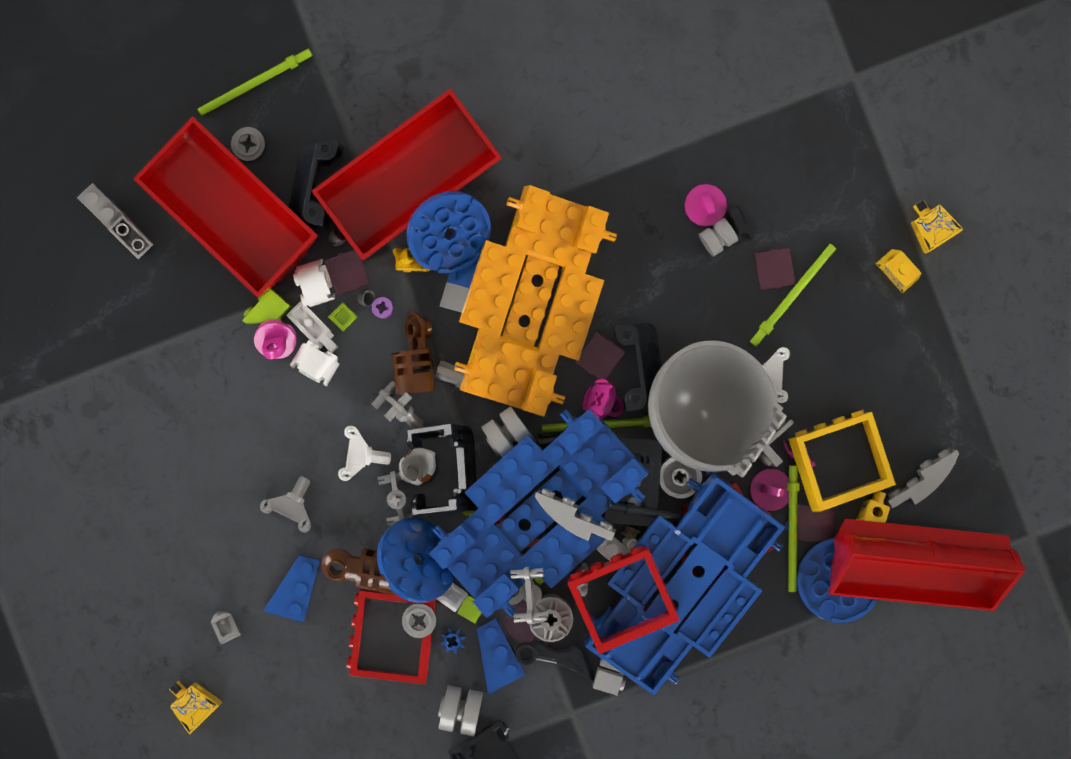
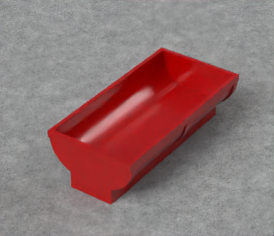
(422, 157)
(226, 208)
(923, 565)

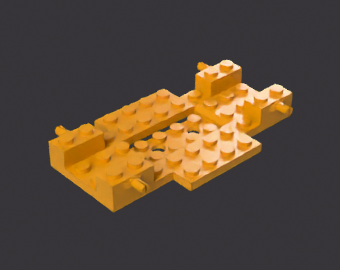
(551, 235)

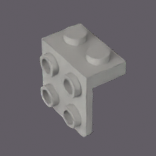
(768, 455)

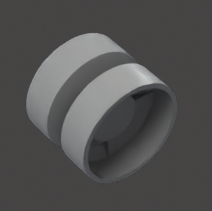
(503, 438)
(465, 711)

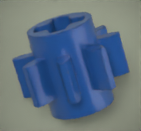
(454, 646)

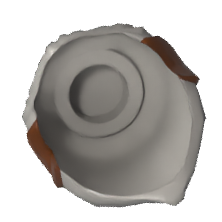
(417, 466)

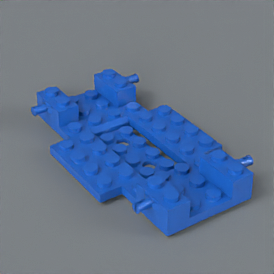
(727, 533)
(484, 553)

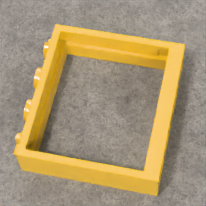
(806, 472)

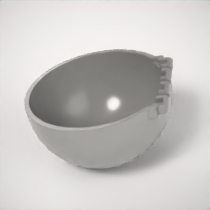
(714, 407)

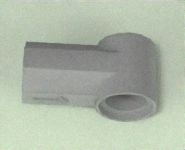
(446, 373)

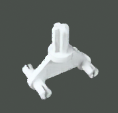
(774, 368)
(360, 454)

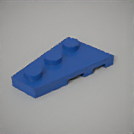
(295, 591)
(497, 656)

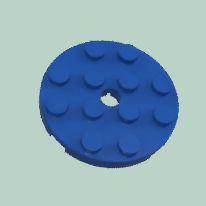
(431, 221)
(397, 564)
(814, 582)

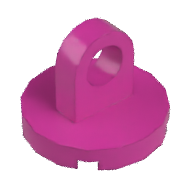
(705, 205)
(275, 339)
(601, 399)
(769, 489)

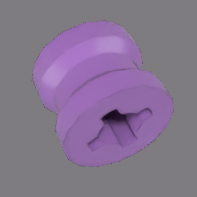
(384, 305)

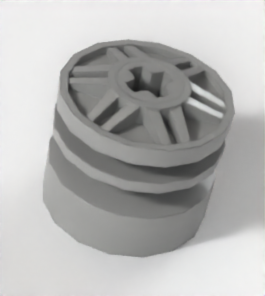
(561, 626)

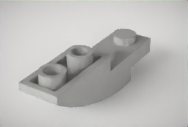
(115, 220)
(931, 476)
(564, 513)

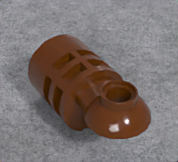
(417, 358)
(361, 569)

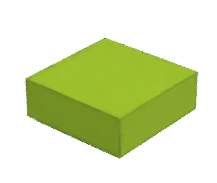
(343, 316)
(469, 610)

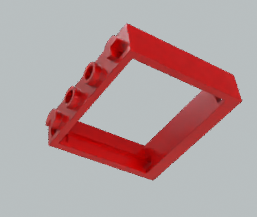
(635, 631)
(355, 641)

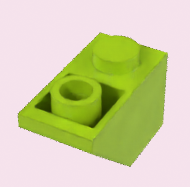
(270, 307)

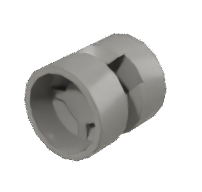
(716, 238)

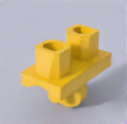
(406, 261)

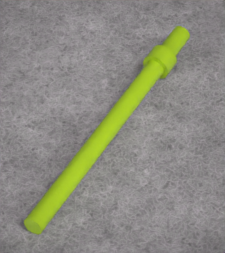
(291, 62)
(767, 326)
(616, 423)
(793, 487)

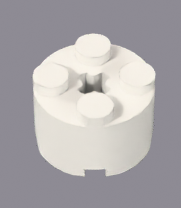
(314, 283)
(315, 363)
(672, 486)

